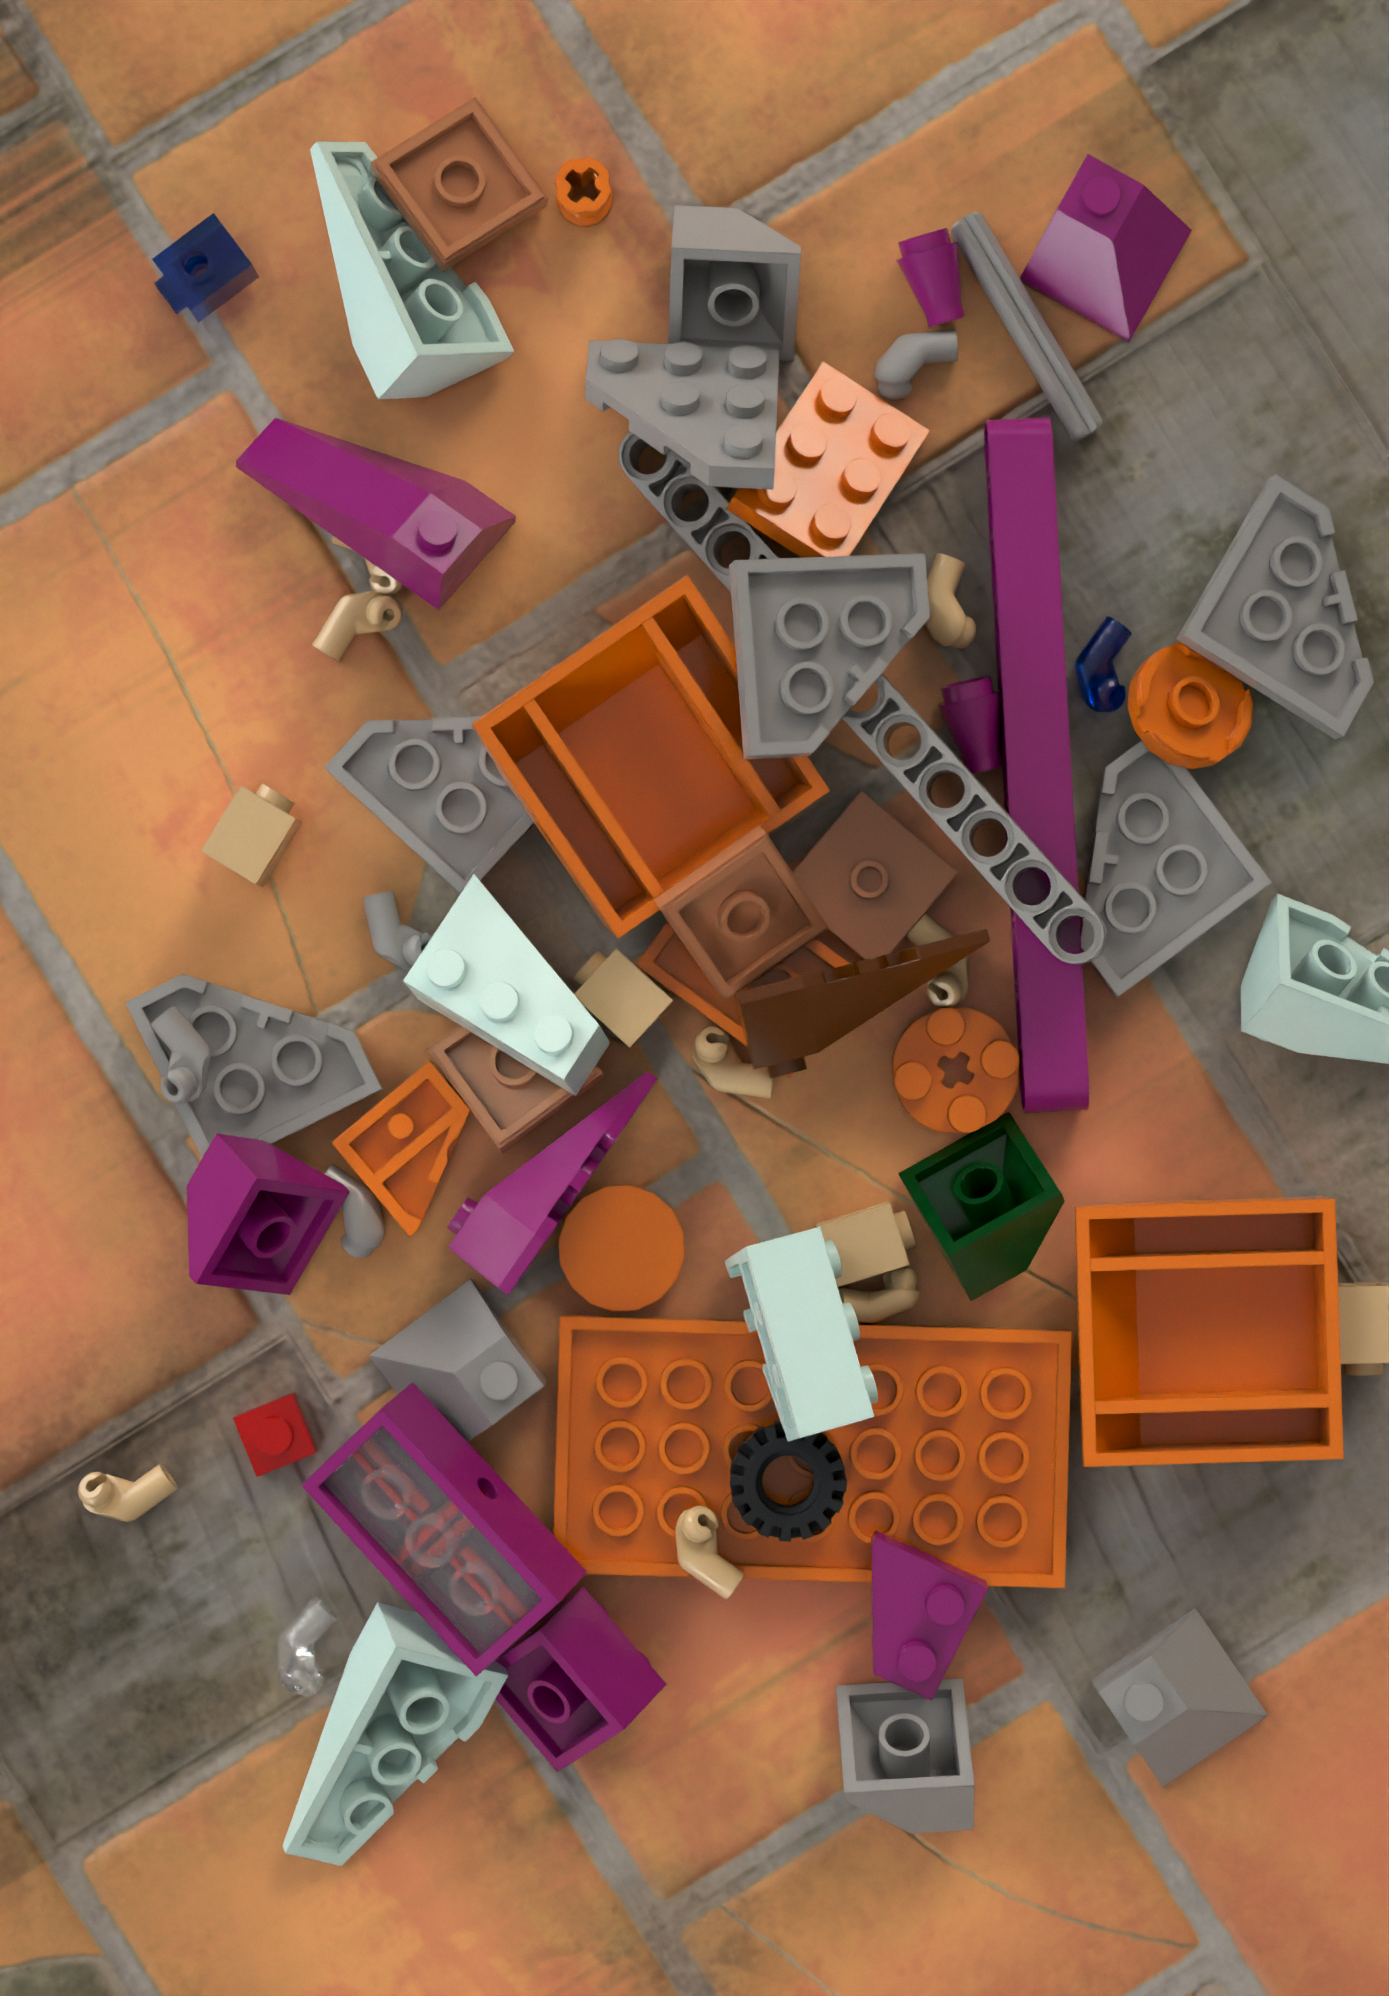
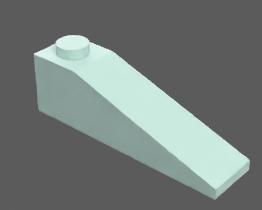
(404, 314)

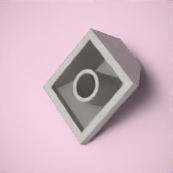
(732, 281)
(462, 1362)
(1179, 1697)
(907, 1755)

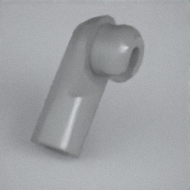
(390, 937)
(361, 1214)

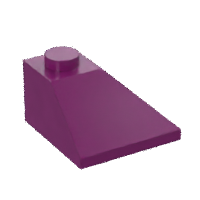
(1106, 249)
(256, 1215)

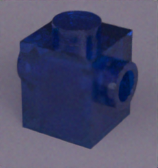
(201, 248)

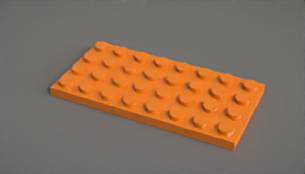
(953, 1463)

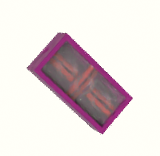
(444, 1529)

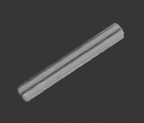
(1026, 326)

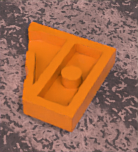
(407, 1143)

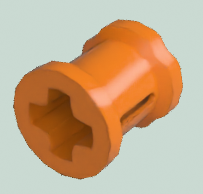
(582, 172)

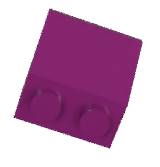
(575, 1680)

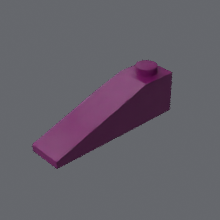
(394, 513)
(522, 1211)

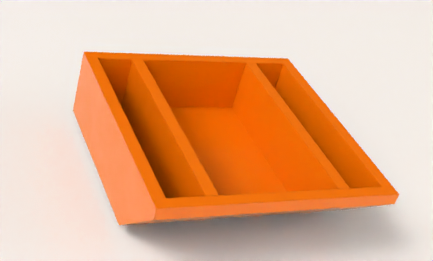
(640, 757)
(1209, 1331)

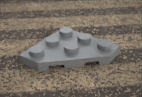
(694, 400)
(1285, 612)
(816, 640)
(435, 792)
(1159, 867)
(267, 1063)

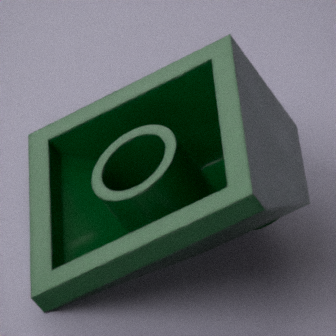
(985, 1204)

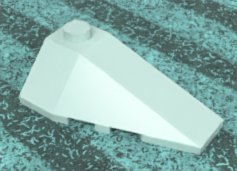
(1316, 986)
(387, 1726)

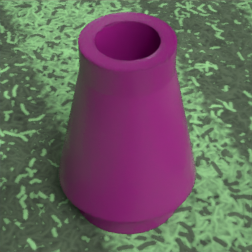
(934, 275)
(973, 719)

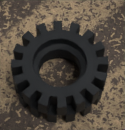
(779, 1519)

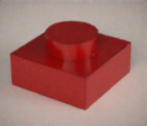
(275, 1434)

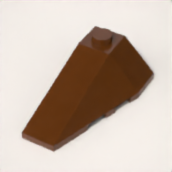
(818, 1008)

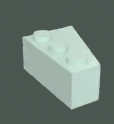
(505, 992)
(805, 1333)

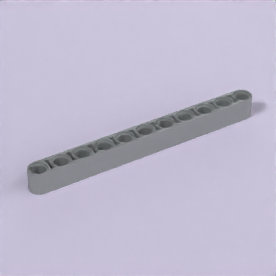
(875, 726)

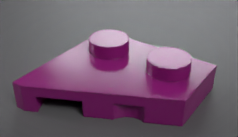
(918, 1613)

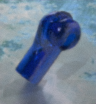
(1096, 668)

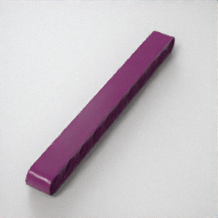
(1036, 751)

